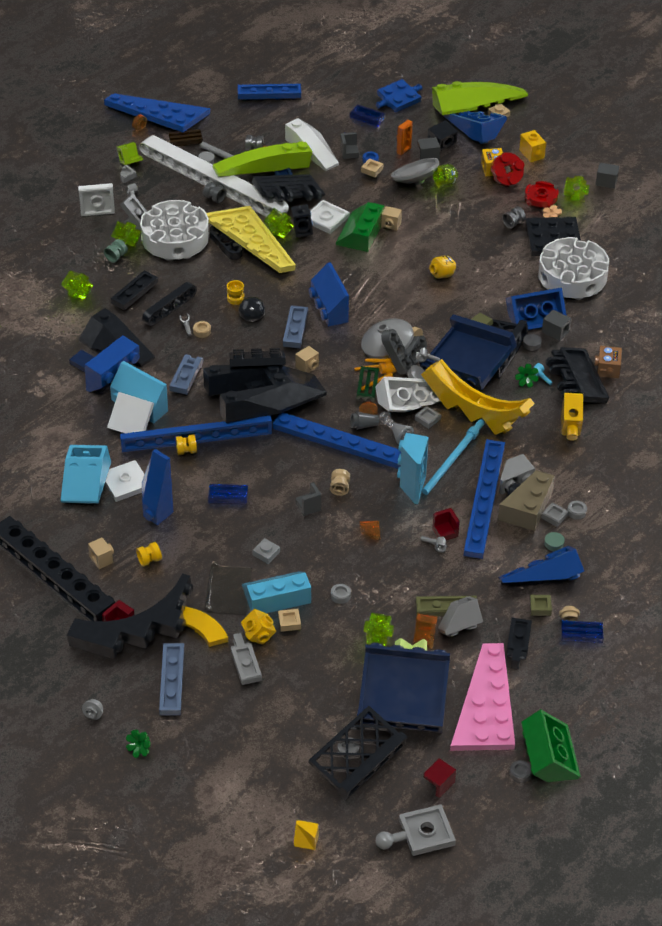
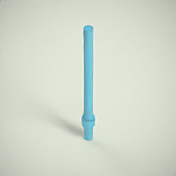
(471, 434)

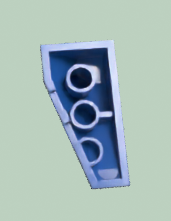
(477, 125)
(157, 488)
(557, 565)

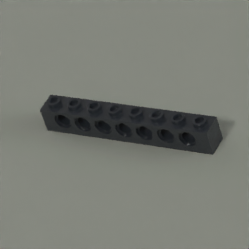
(53, 570)

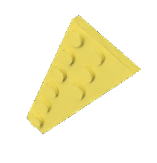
(251, 233)

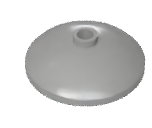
(416, 171)
(372, 342)

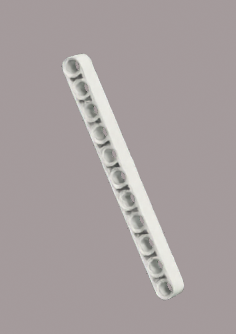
(203, 173)

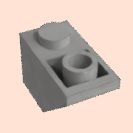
(515, 470)
(461, 615)

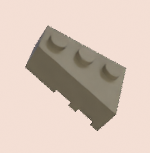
(527, 501)

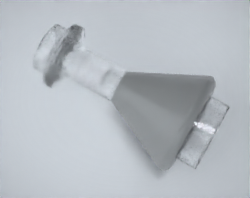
(398, 429)

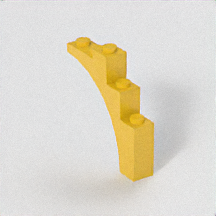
(456, 393)

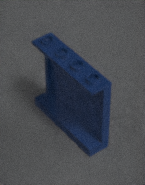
(473, 350)
(405, 686)

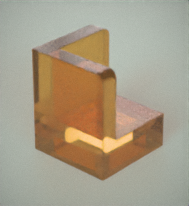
(425, 629)

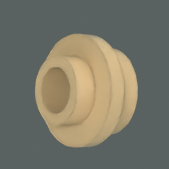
(569, 613)

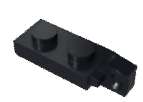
(518, 640)

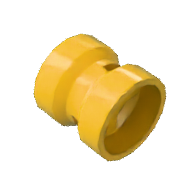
(235, 292)
(181, 444)
(149, 554)

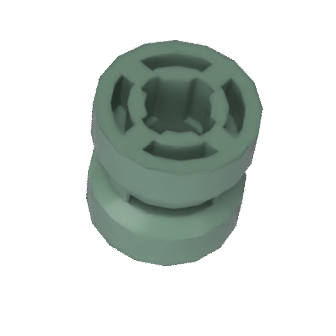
(115, 250)

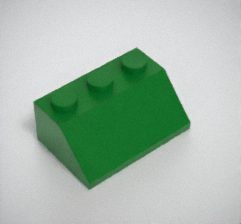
(361, 227)
(550, 748)

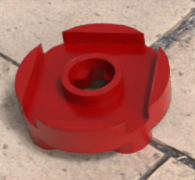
(515, 164)
(534, 197)

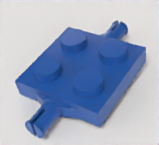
(398, 95)

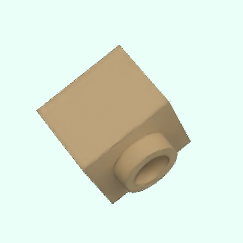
(391, 218)
(307, 359)
(101, 553)

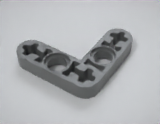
(403, 360)

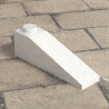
(300, 131)
(404, 394)

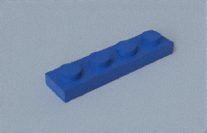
(269, 91)

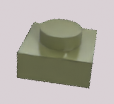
(540, 605)

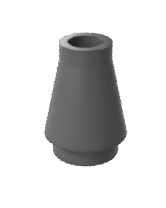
(363, 420)

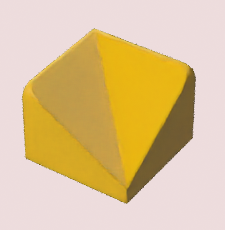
(306, 835)

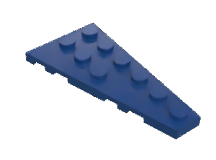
(169, 114)

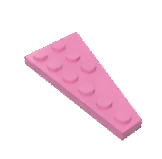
(486, 713)

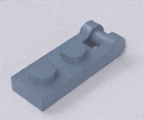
(186, 374)

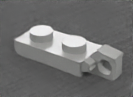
(245, 660)

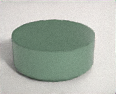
(554, 541)

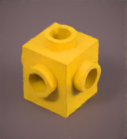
(258, 626)

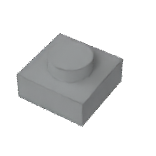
(266, 551)

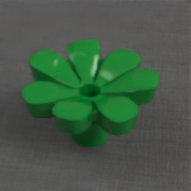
(526, 375)
(138, 742)

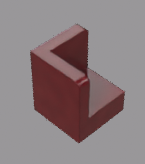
(446, 524)
(118, 611)
(440, 775)

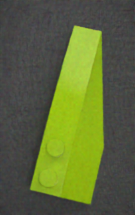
(468, 95)
(266, 159)

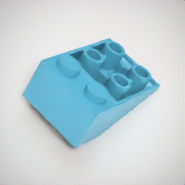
(85, 473)

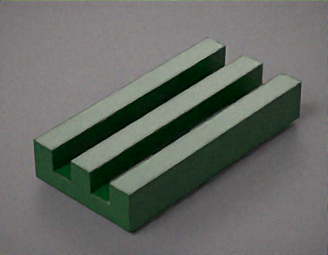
(365, 395)

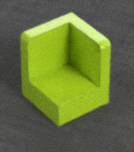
(128, 153)

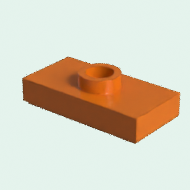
(404, 137)

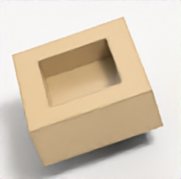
(499, 109)
(372, 167)
(289, 620)

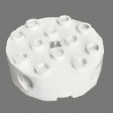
(174, 229)
(573, 266)

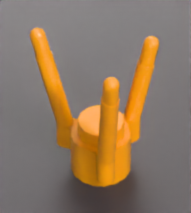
(385, 367)

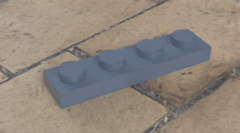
(171, 679)

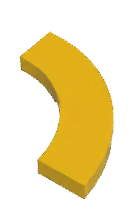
(205, 626)

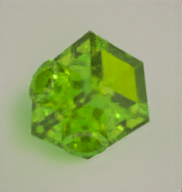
(570, 186)
(278, 223)
(126, 233)
(80, 286)
(378, 629)

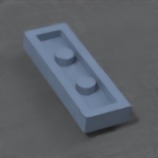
(295, 326)

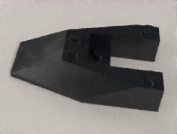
(264, 389)

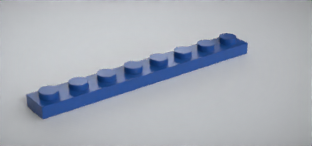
(203, 433)
(337, 439)
(484, 499)

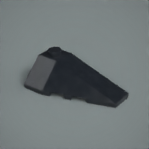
(105, 329)

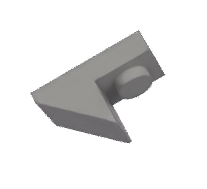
(133, 209)

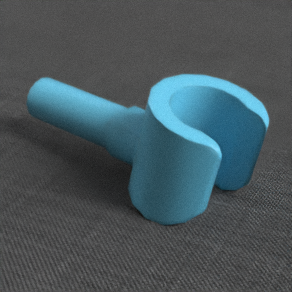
(540, 367)

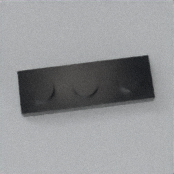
(134, 290)

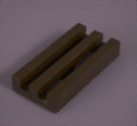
(187, 137)

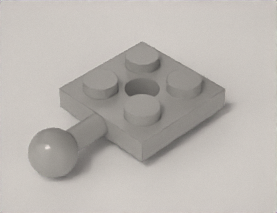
(417, 840)

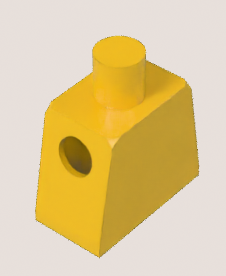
(572, 422)

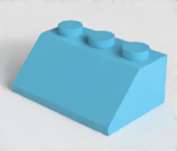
(140, 385)
(413, 465)
(278, 592)

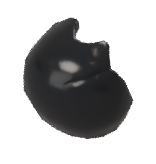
(252, 309)

